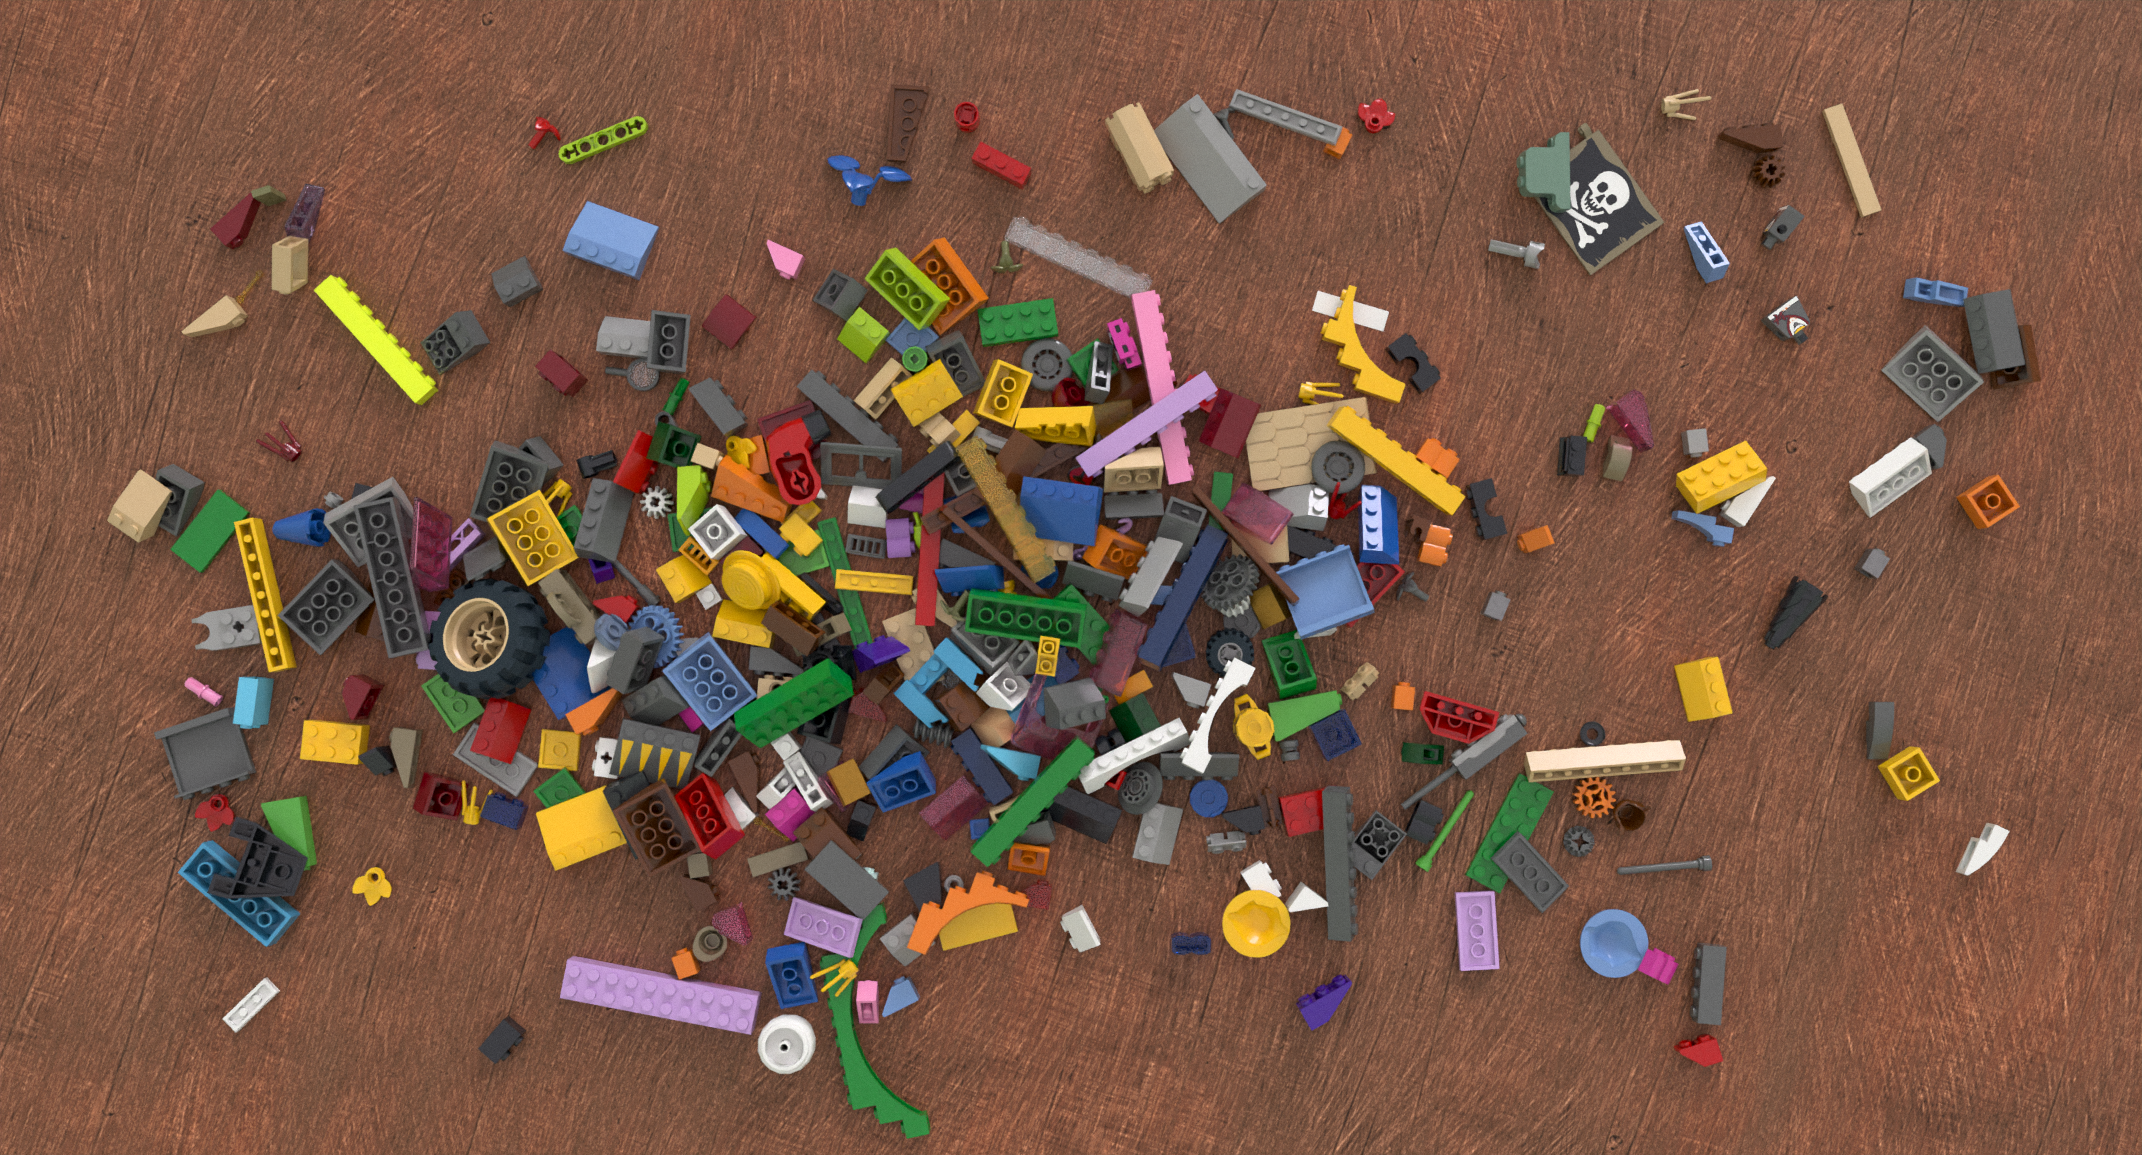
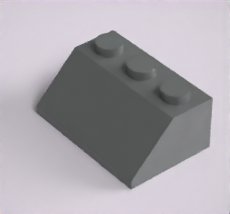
(668, 342)
(719, 406)
(1133, 505)
(1093, 581)
(655, 702)
(1073, 704)
(893, 747)

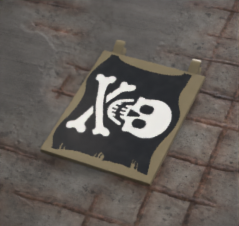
(1606, 204)

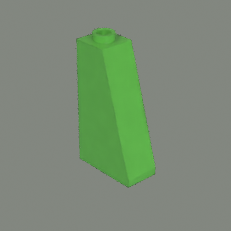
(1299, 712)
(292, 824)

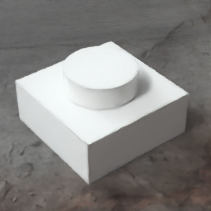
(709, 596)

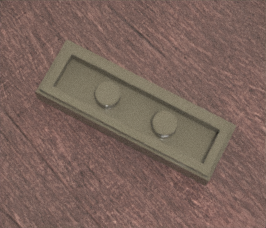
(777, 859)

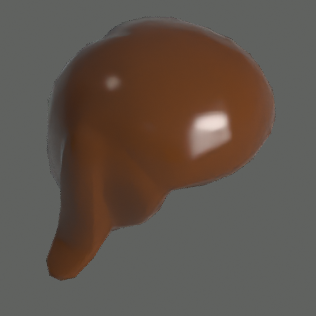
(1629, 815)

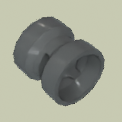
(1288, 745)

